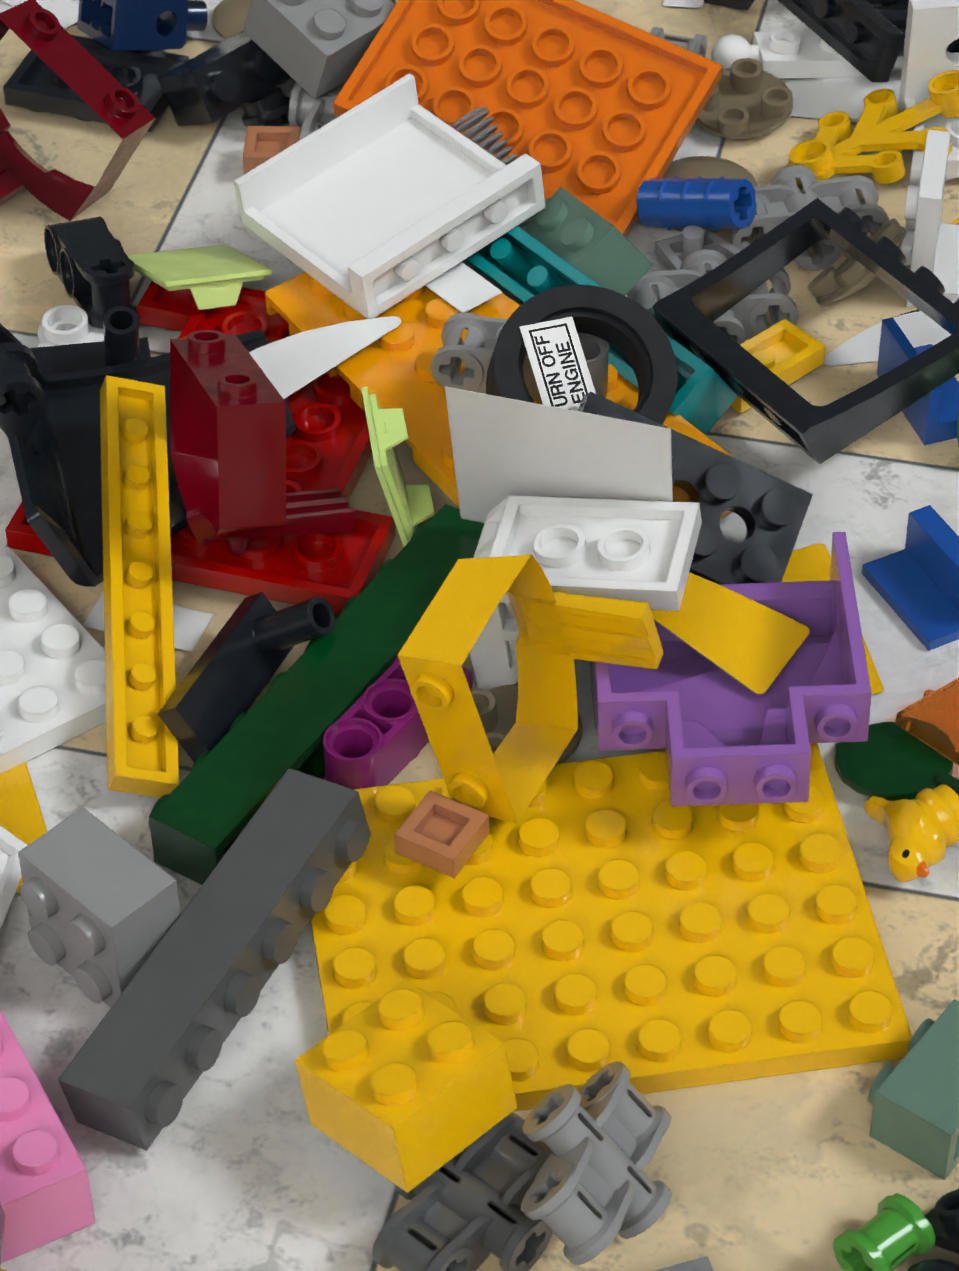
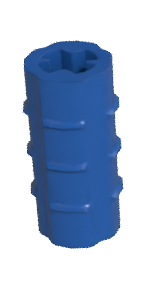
(696, 202)

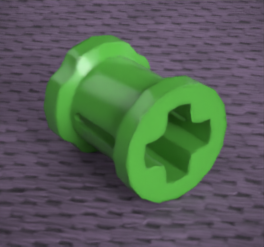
(886, 1238)

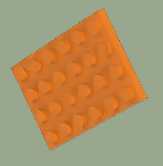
(560, 80)

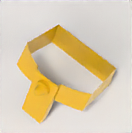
(552, 634)

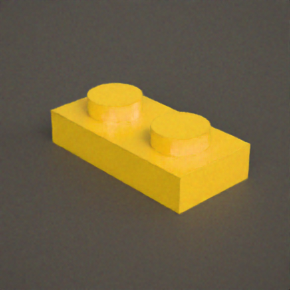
(785, 352)

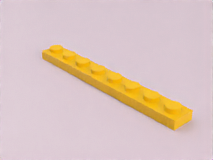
(137, 588)

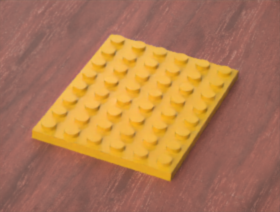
(626, 933)

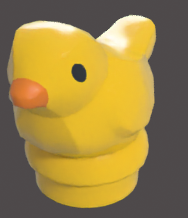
(917, 829)

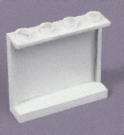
(385, 199)

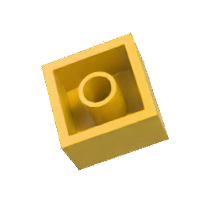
(406, 1084)

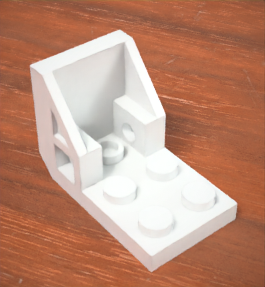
(585, 549)

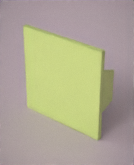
(210, 272)
(407, 503)

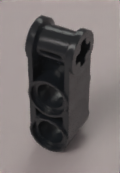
(90, 266)

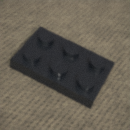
(42, 90)

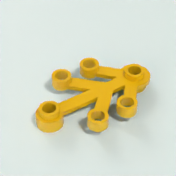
(877, 130)

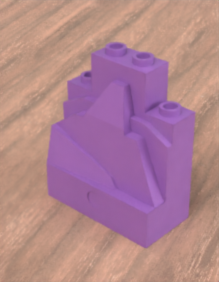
(722, 736)

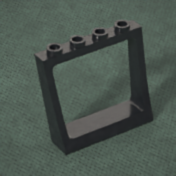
(832, 427)

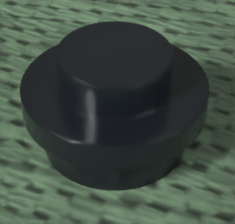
(267, 109)

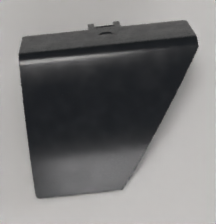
(58, 449)

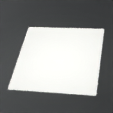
(551, 452)

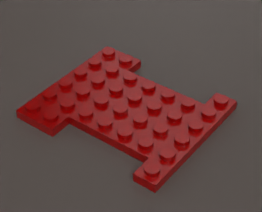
(321, 454)

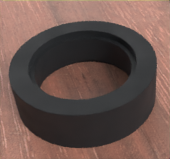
(595, 313)

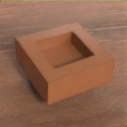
(266, 142)
(442, 834)

